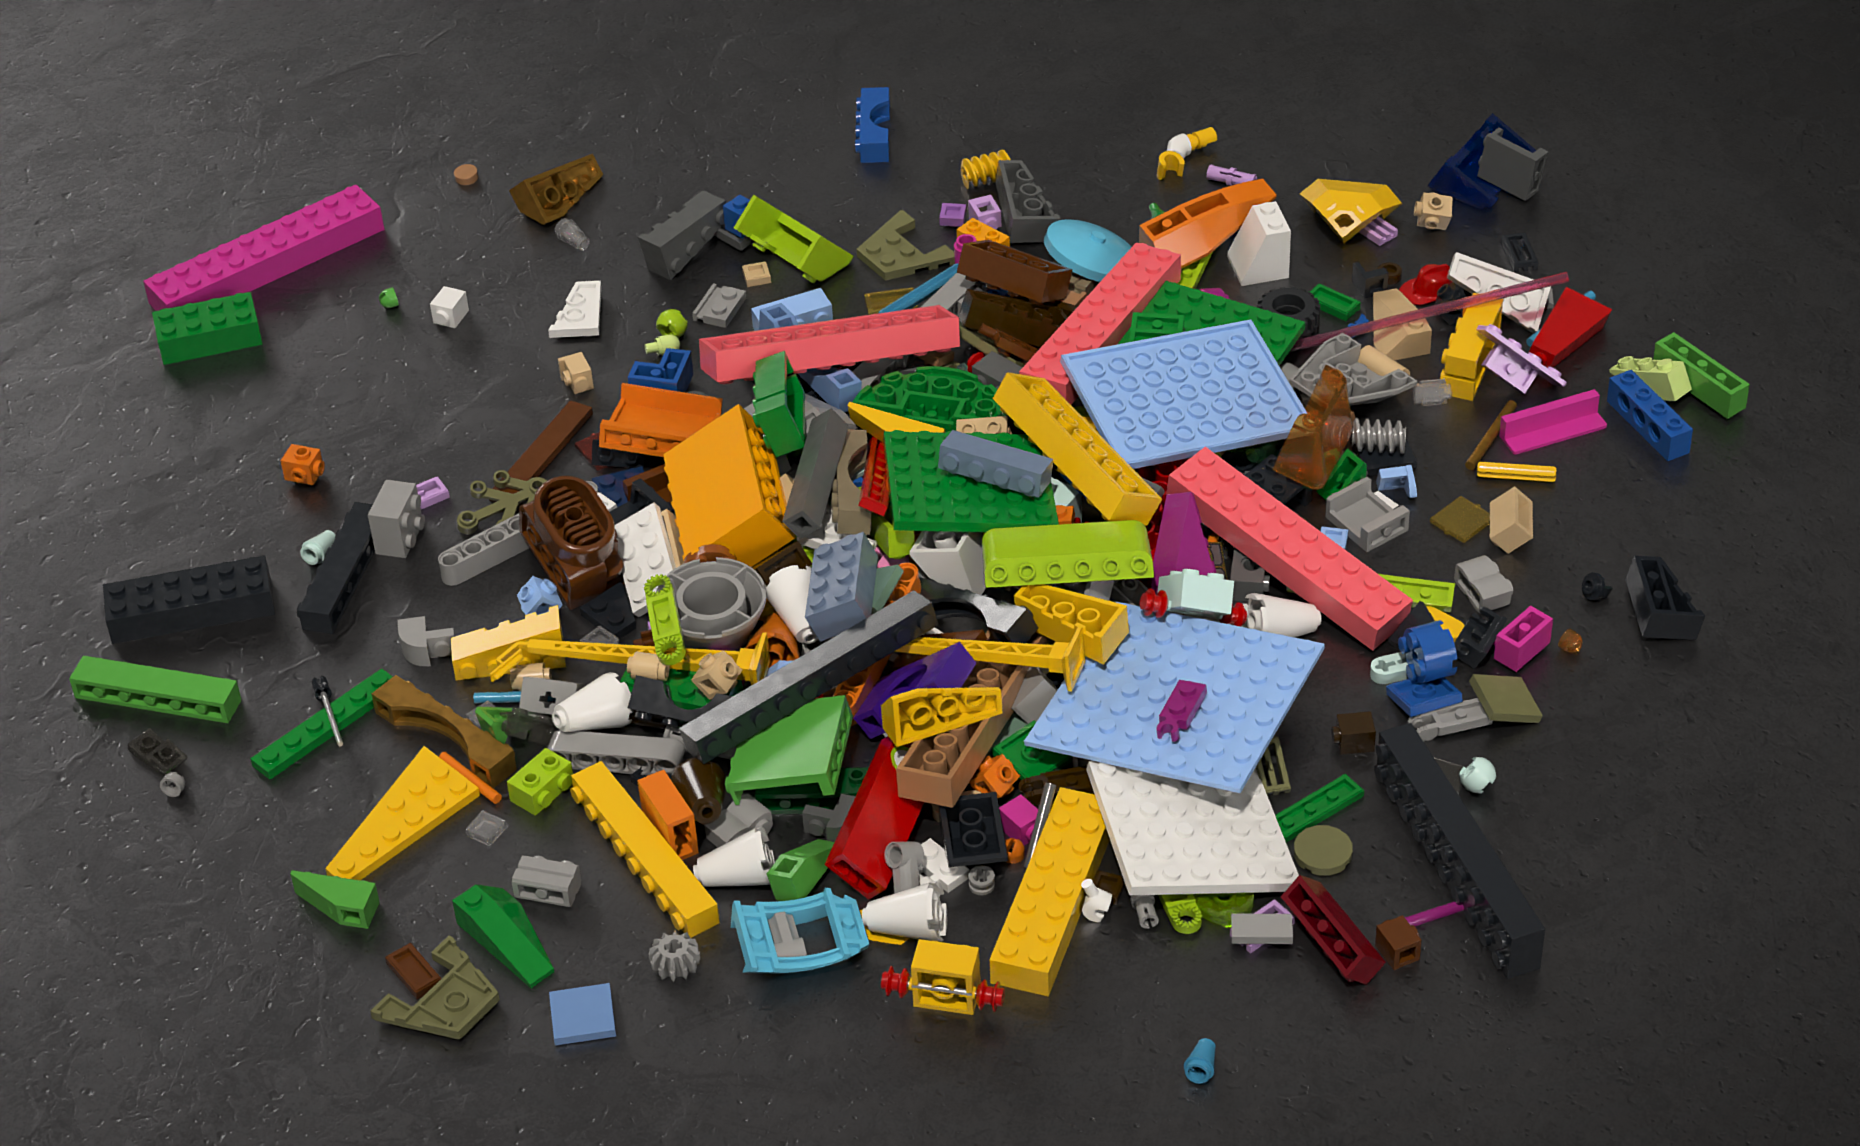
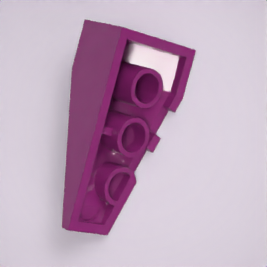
(1181, 539)

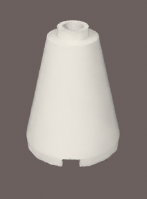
(788, 596)
(1281, 615)
(595, 706)
(738, 862)
(909, 913)

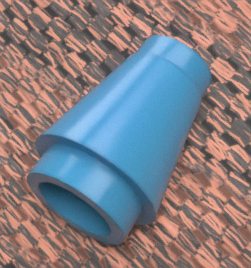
(1201, 1061)

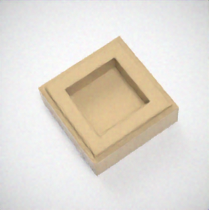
(756, 274)

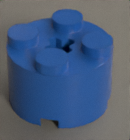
(1428, 652)

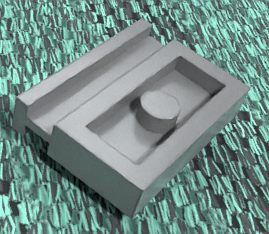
(719, 305)

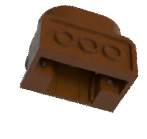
(572, 539)

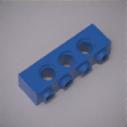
(1649, 415)

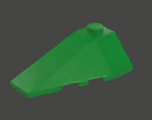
(503, 930)

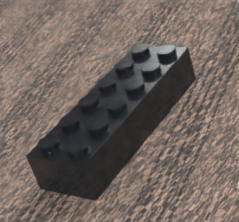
(188, 599)

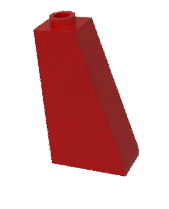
(1568, 327)

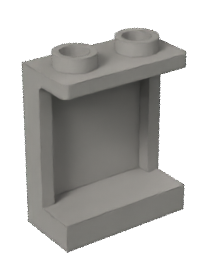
(1365, 515)

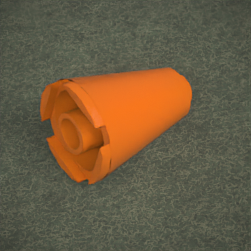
(780, 640)

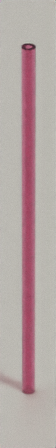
(1434, 310)

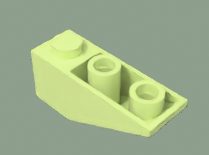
(1663, 376)

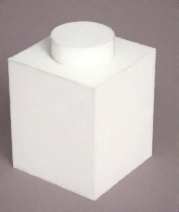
(449, 307)

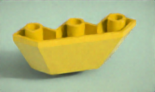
(1349, 205)

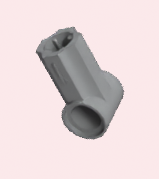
(905, 860)
(786, 936)

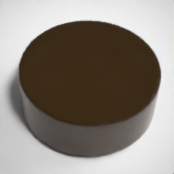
(1394, 271)

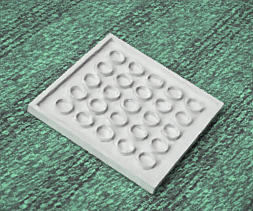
(1191, 835)

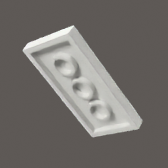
(644, 553)

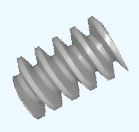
(1379, 436)

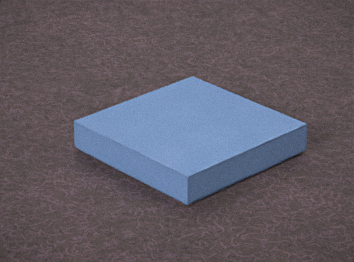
(582, 1014)

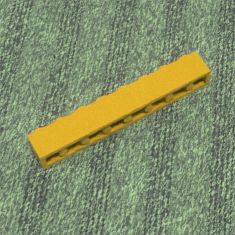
(644, 850)

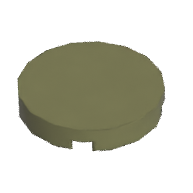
(1323, 850)

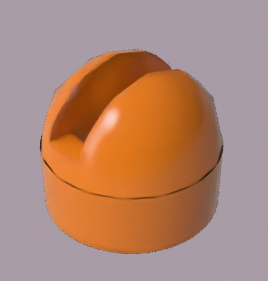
(1018, 851)

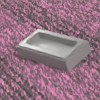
(1261, 929)

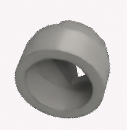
(169, 789)

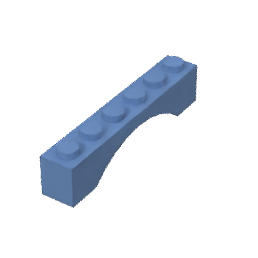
(833, 385)

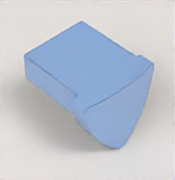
(1397, 478)

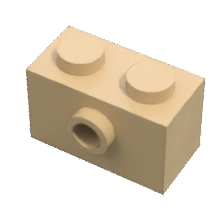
(1511, 520)

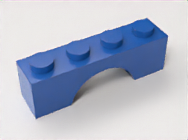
(872, 140)

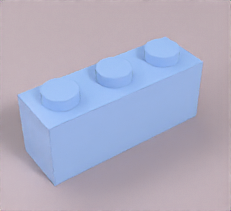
(806, 307)

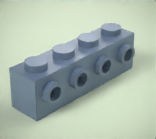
(995, 463)

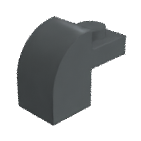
(826, 821)

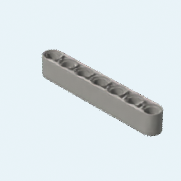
(483, 551)

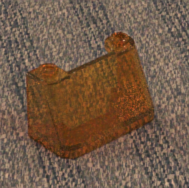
(1320, 435)

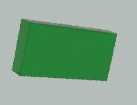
(1335, 302)

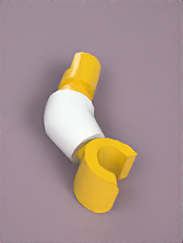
(1180, 147)

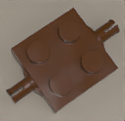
(1008, 344)

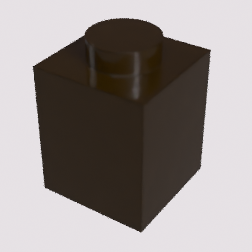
(1354, 733)

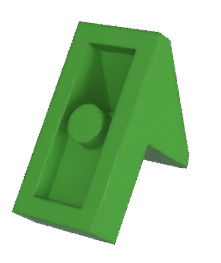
(491, 721)

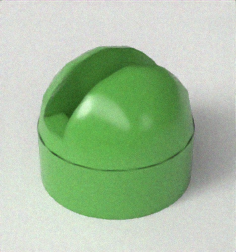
(388, 298)

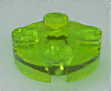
(1220, 911)

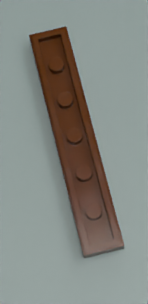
(549, 443)

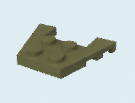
(894, 256)
(451, 1004)

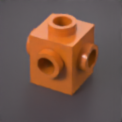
(302, 464)
(995, 775)

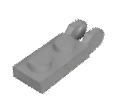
(1450, 719)

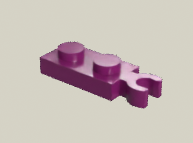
(1180, 708)

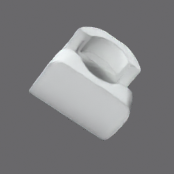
(1095, 901)

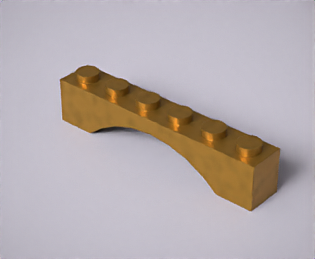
(406, 705)

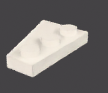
(580, 313)

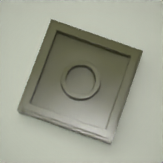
(1505, 698)

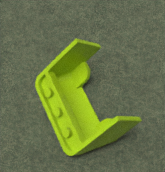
(791, 241)

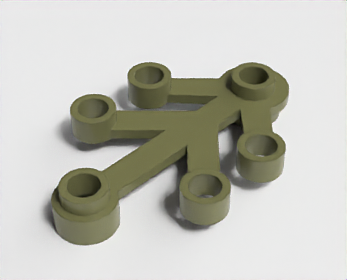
(505, 500)

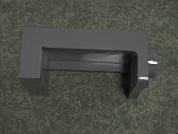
(1511, 165)

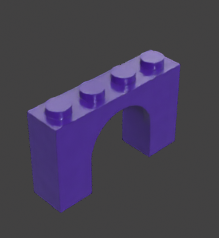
(939, 670)

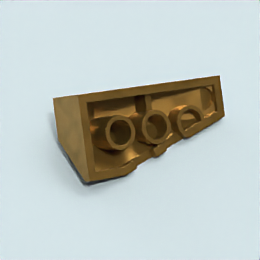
(557, 190)

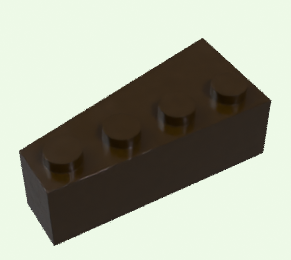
(1014, 316)

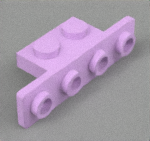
(1513, 364)

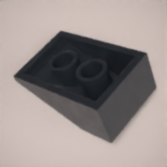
(973, 831)

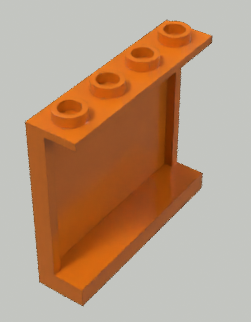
(656, 419)

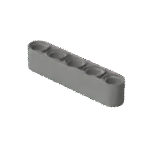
(618, 751)

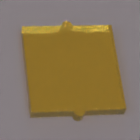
(1461, 519)

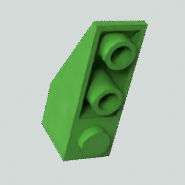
(799, 870)
(341, 899)

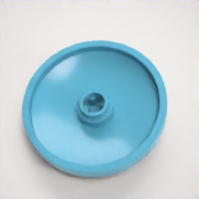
(1085, 247)

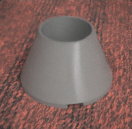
(717, 603)

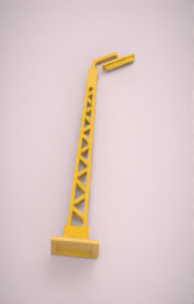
(1059, 658)
(751, 661)

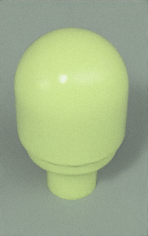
(661, 343)

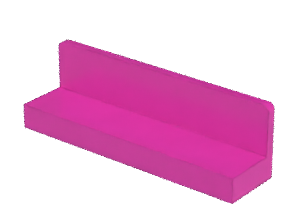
(1552, 422)

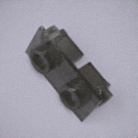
(519, 723)

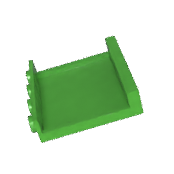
(794, 750)

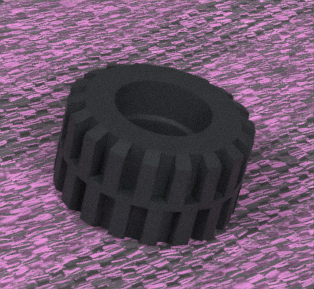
(1294, 304)

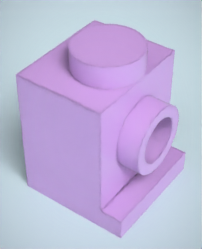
(991, 216)

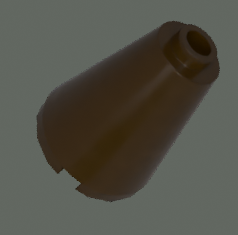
(701, 788)

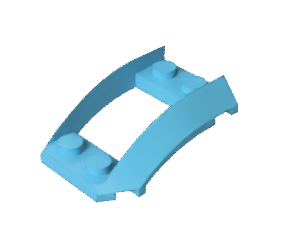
(757, 940)

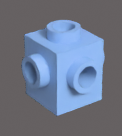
(538, 596)

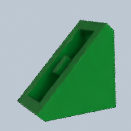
(1346, 472)

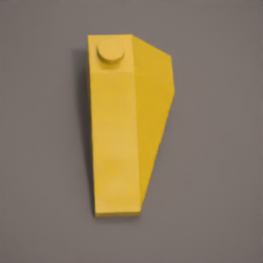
(878, 421)

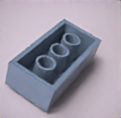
(841, 585)

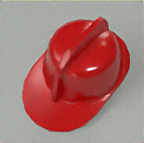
(1425, 286)

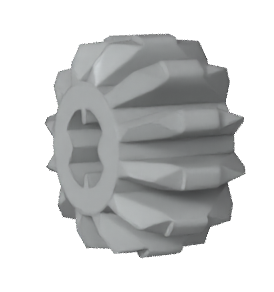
(674, 955)

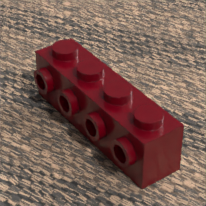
(1333, 930)

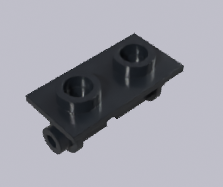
(613, 457)

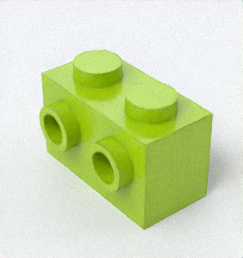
(540, 781)

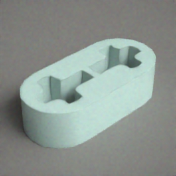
(1389, 668)

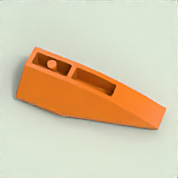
(1204, 222)

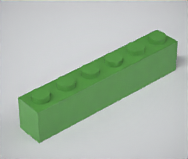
(155, 689)

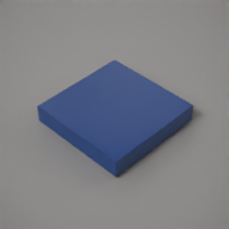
(1420, 698)

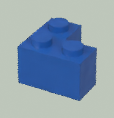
(671, 374)

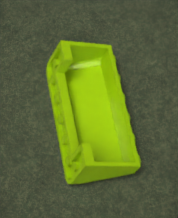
(1066, 553)

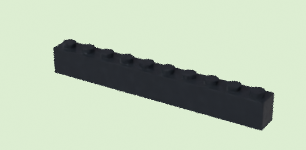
(808, 677)

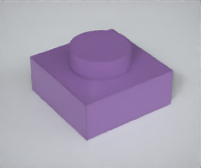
(952, 214)

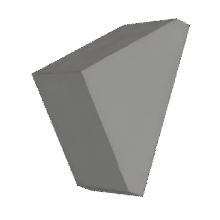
(1034, 695)

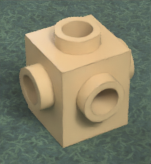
(1433, 211)
(716, 674)

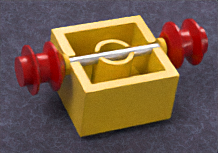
(944, 979)

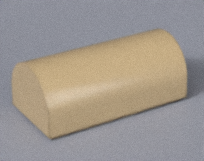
(1379, 362)

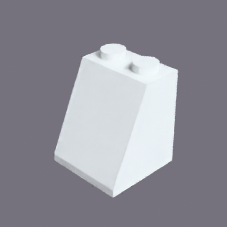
(1261, 246)
(951, 558)

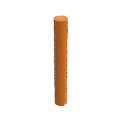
(484, 788)

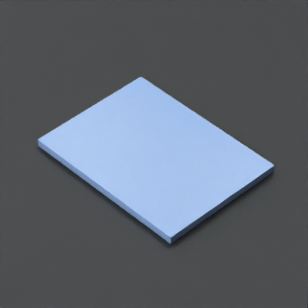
(1185, 393)

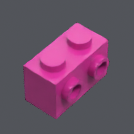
(1523, 638)

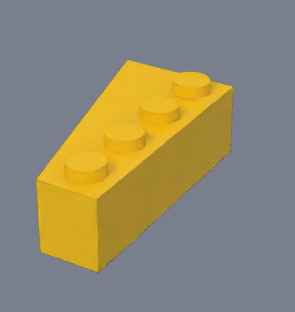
(1063, 611)
(476, 651)

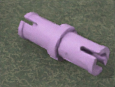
(1228, 176)

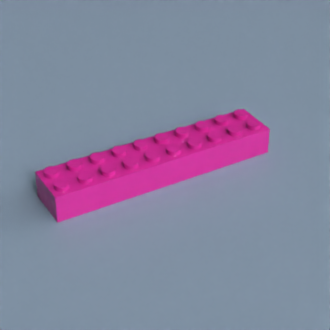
(269, 251)

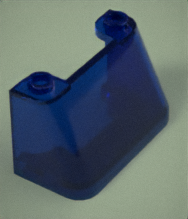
(1459, 173)

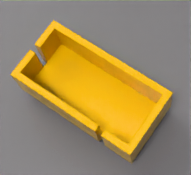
(1469, 349)

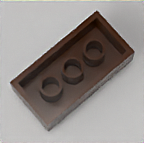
(1014, 271)

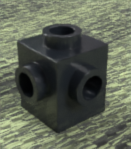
(1448, 293)

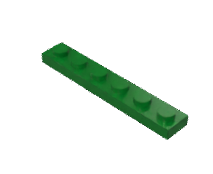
(318, 728)

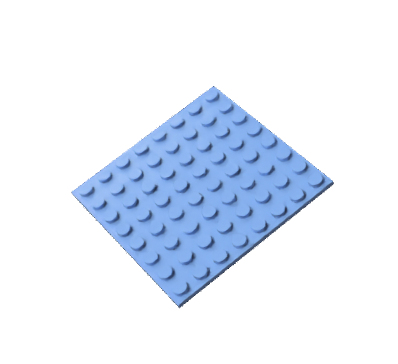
(1118, 704)

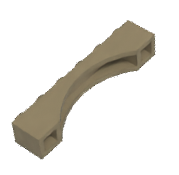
(846, 495)

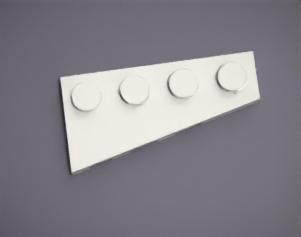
(1482, 277)

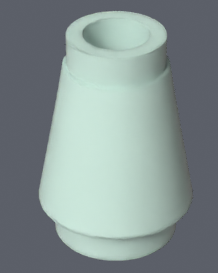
(314, 549)

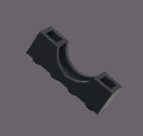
(653, 700)

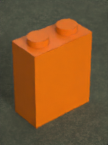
(669, 813)

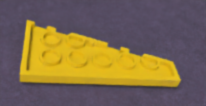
(412, 807)

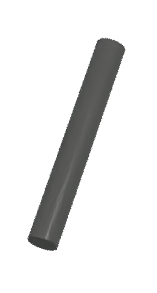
(1042, 815)

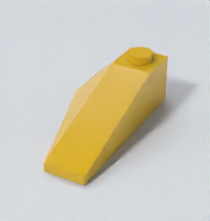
(937, 710)

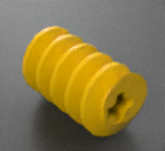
(981, 168)

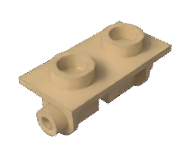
(986, 425)

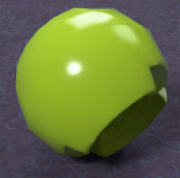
(672, 323)

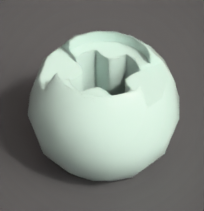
(1477, 775)

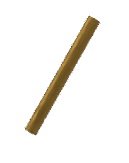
(1489, 437)

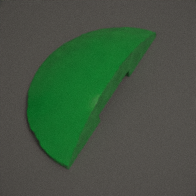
(932, 396)

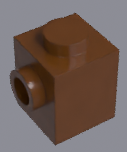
(1398, 942)

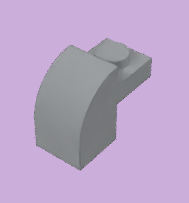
(420, 644)

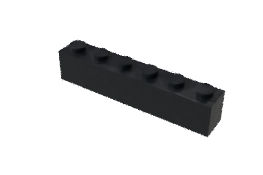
(339, 573)

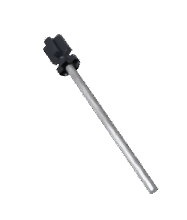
(323, 693)

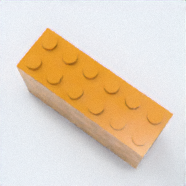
(728, 489)

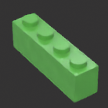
(1707, 377)

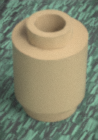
(647, 666)
(528, 670)

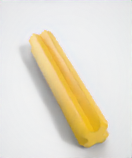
(1516, 471)

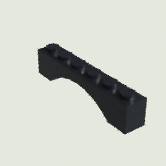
(1003, 619)

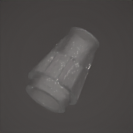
(571, 234)

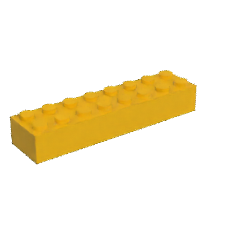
(1076, 449)
(1050, 895)

